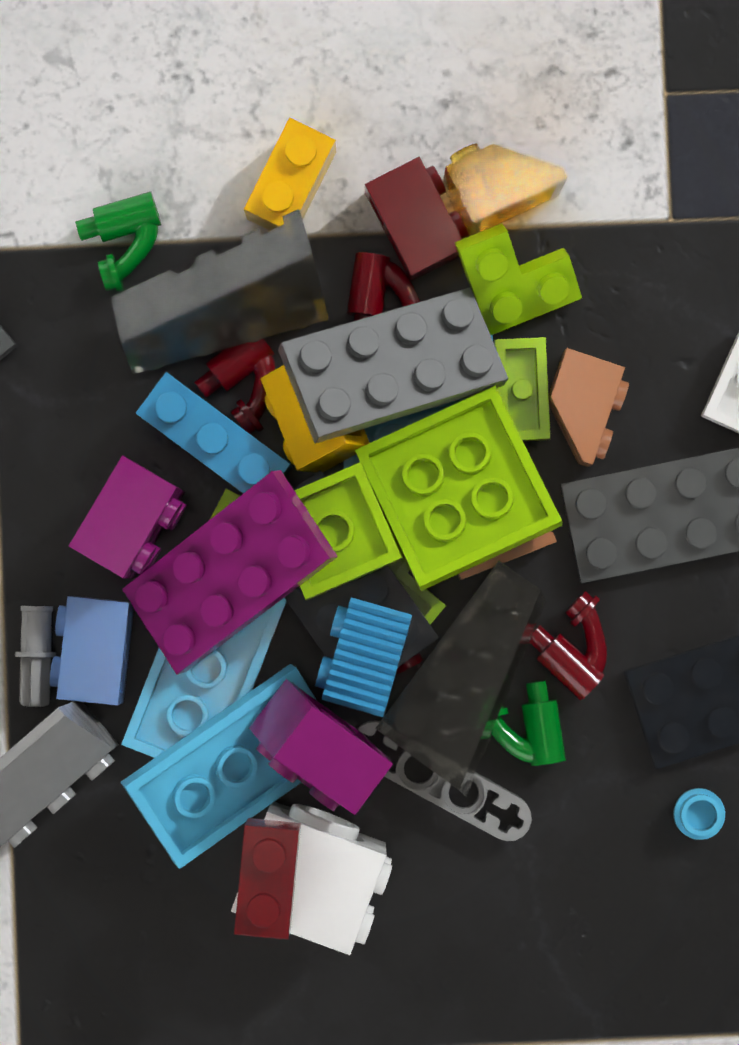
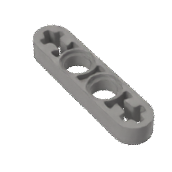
(437, 792)

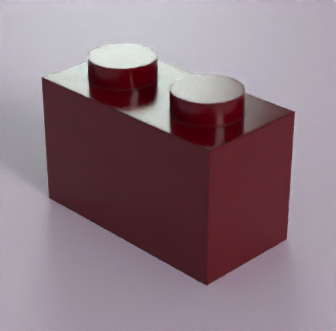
(416, 217)
(267, 878)

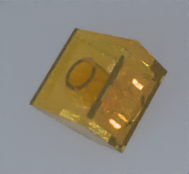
(498, 185)

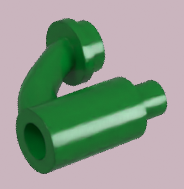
(119, 219)
(542, 727)

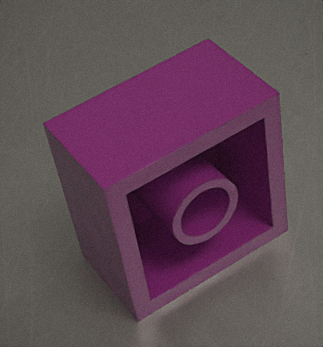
(129, 519)
(318, 749)

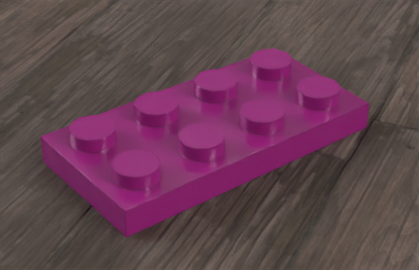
(229, 572)

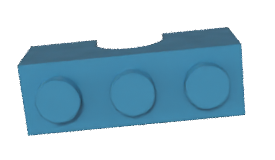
(209, 435)

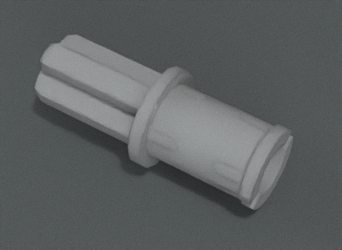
(35, 655)

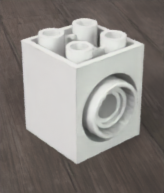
(333, 877)

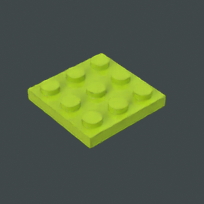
(458, 488)

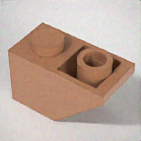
(582, 401)

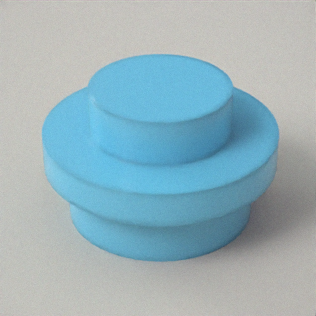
(699, 813)

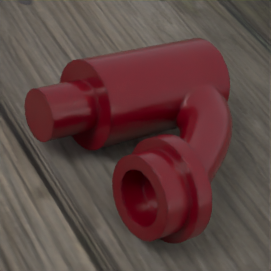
(369, 283)
(233, 366)
(563, 660)

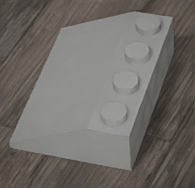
(47, 764)

